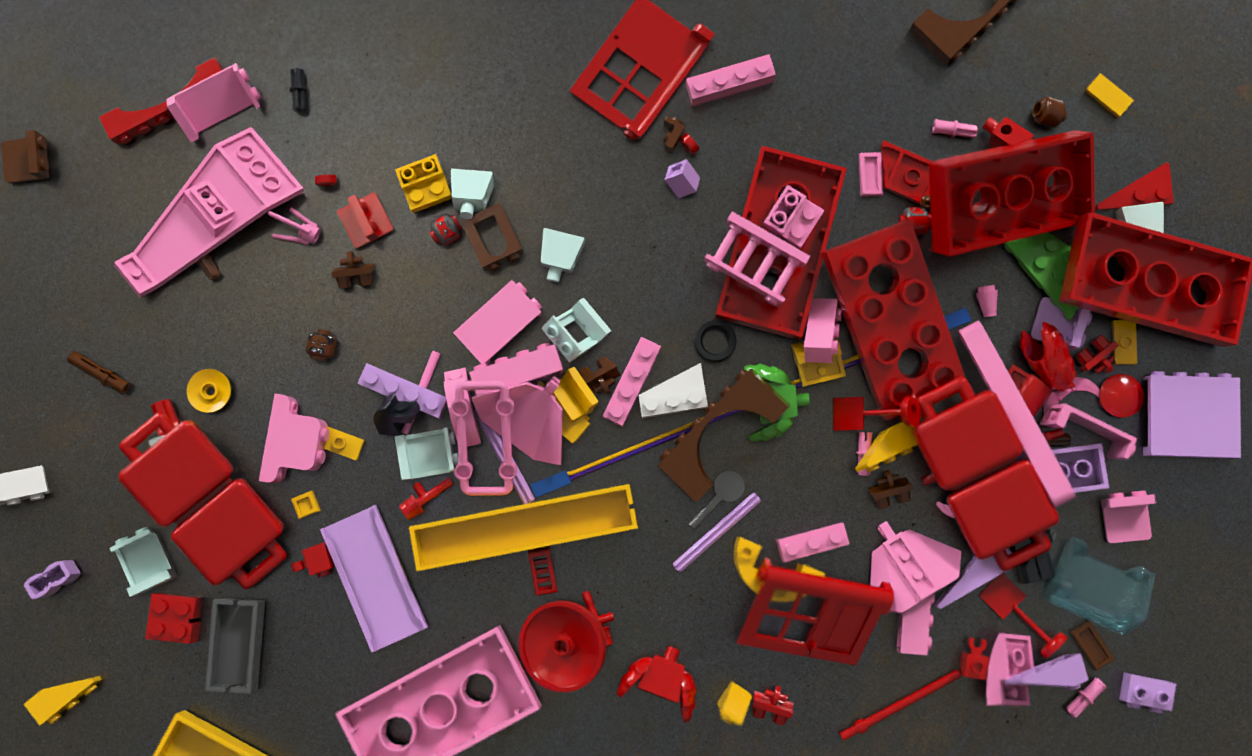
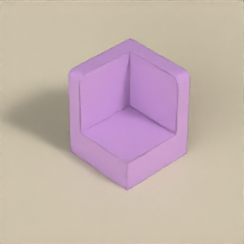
(682, 178)

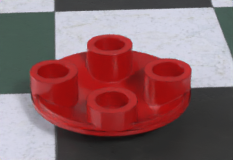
(1121, 395)

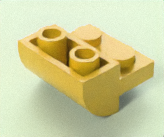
(424, 183)
(816, 372)

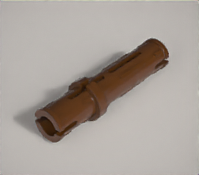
(105, 376)

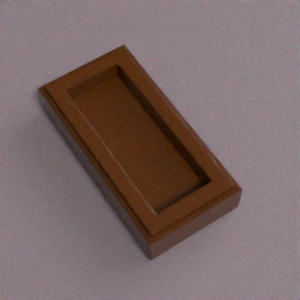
(1092, 645)

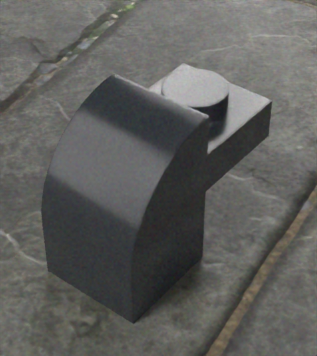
(394, 414)

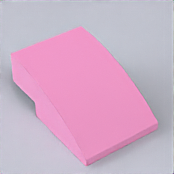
(1008, 658)

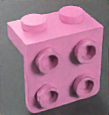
(1127, 517)

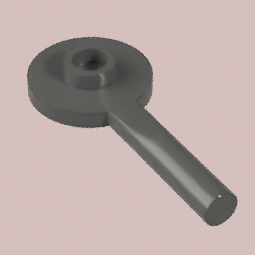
(728, 487)

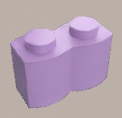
(52, 579)

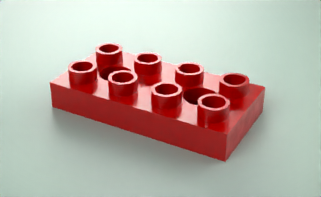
(772, 174)
(1012, 191)
(1157, 280)
(893, 320)

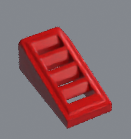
(541, 551)

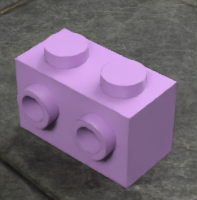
(1147, 691)

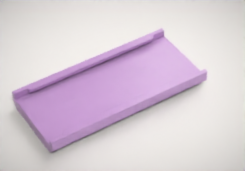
(374, 578)

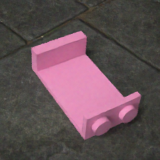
(212, 100)
(498, 321)
(1122, 444)

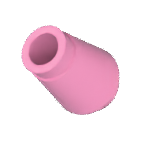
(987, 300)

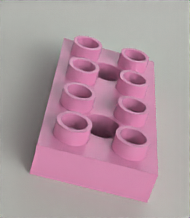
(438, 705)

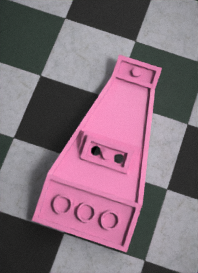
(241, 183)

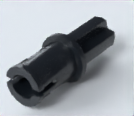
(298, 89)

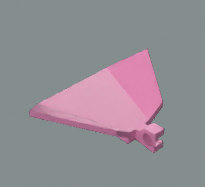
(534, 421)
(912, 566)

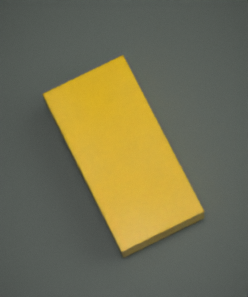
(1109, 95)

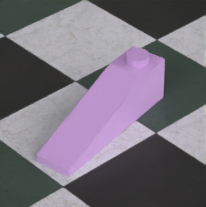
(970, 578)
(1059, 672)

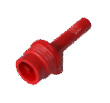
(412, 506)
(602, 619)

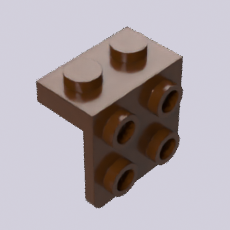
(25, 158)

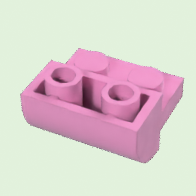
(800, 223)

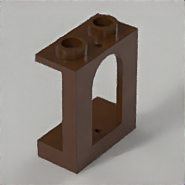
(483, 217)

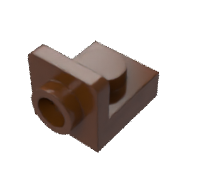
(673, 138)

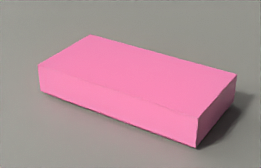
(870, 175)

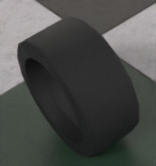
(712, 324)

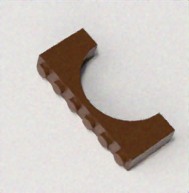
(948, 37)
(684, 461)

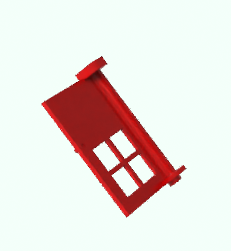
(656, 44)
(841, 624)

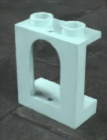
(586, 319)

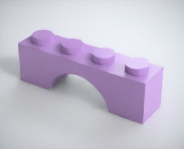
(389, 384)

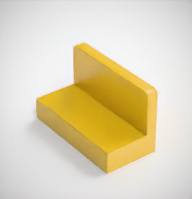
(574, 395)

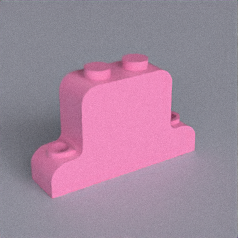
(292, 441)

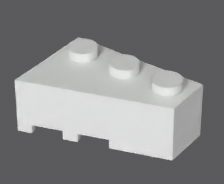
(677, 395)
(23, 485)

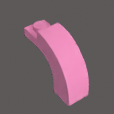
(452, 378)

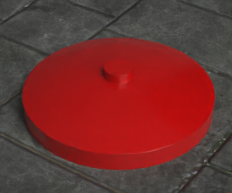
(562, 646)

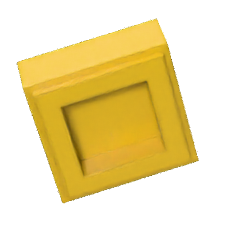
(305, 504)

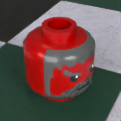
(919, 217)
(445, 229)

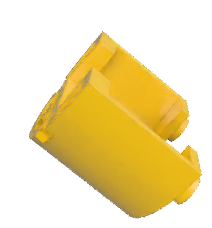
(745, 555)

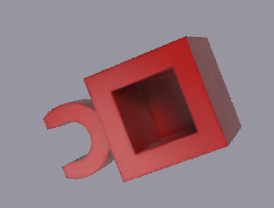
(317, 561)
(974, 663)

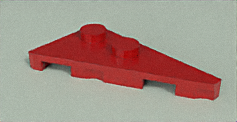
(1148, 189)

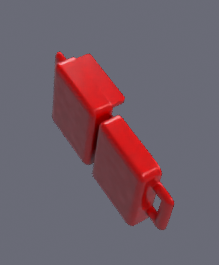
(975, 456)
(190, 484)

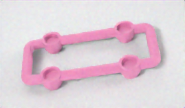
(504, 408)

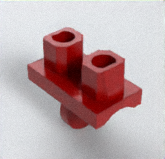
(1104, 348)
(772, 702)

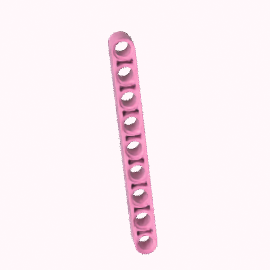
(1034, 444)

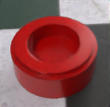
(689, 144)
(325, 180)

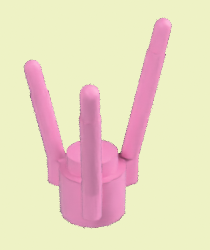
(309, 232)

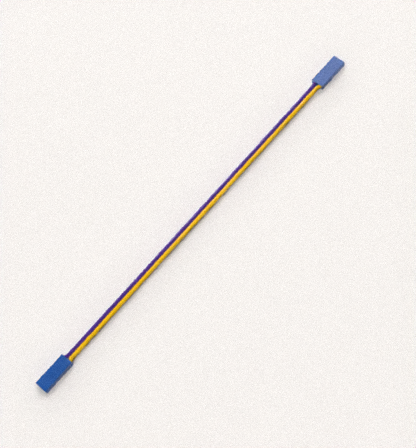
(562, 479)

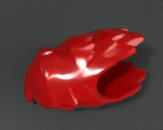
(1052, 361)

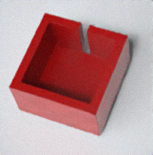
(171, 617)

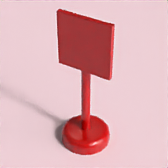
(850, 412)
(1004, 597)

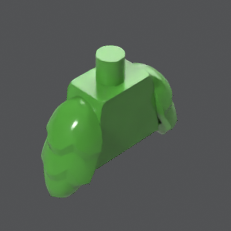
(782, 384)

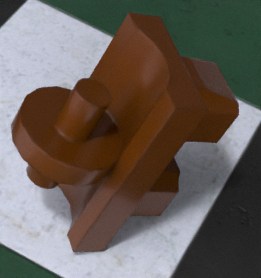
(343, 274)
(601, 378)
(890, 486)

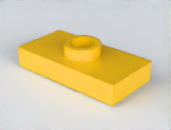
(1125, 336)
(344, 444)

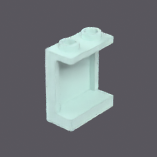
(426, 453)
(144, 561)

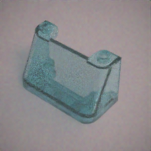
(1100, 590)

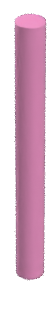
(424, 382)

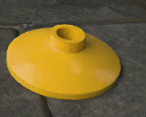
(198, 390)

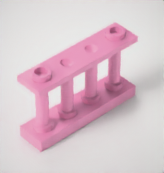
(775, 247)

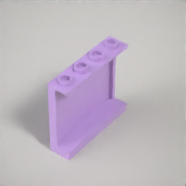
(1193, 416)

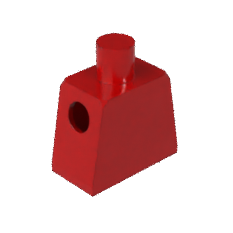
(1005, 132)

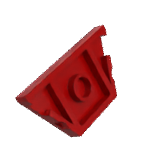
(904, 172)

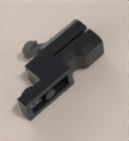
(1038, 567)

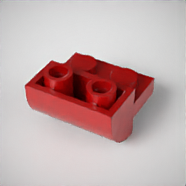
(1031, 389)

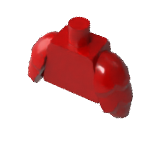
(663, 679)

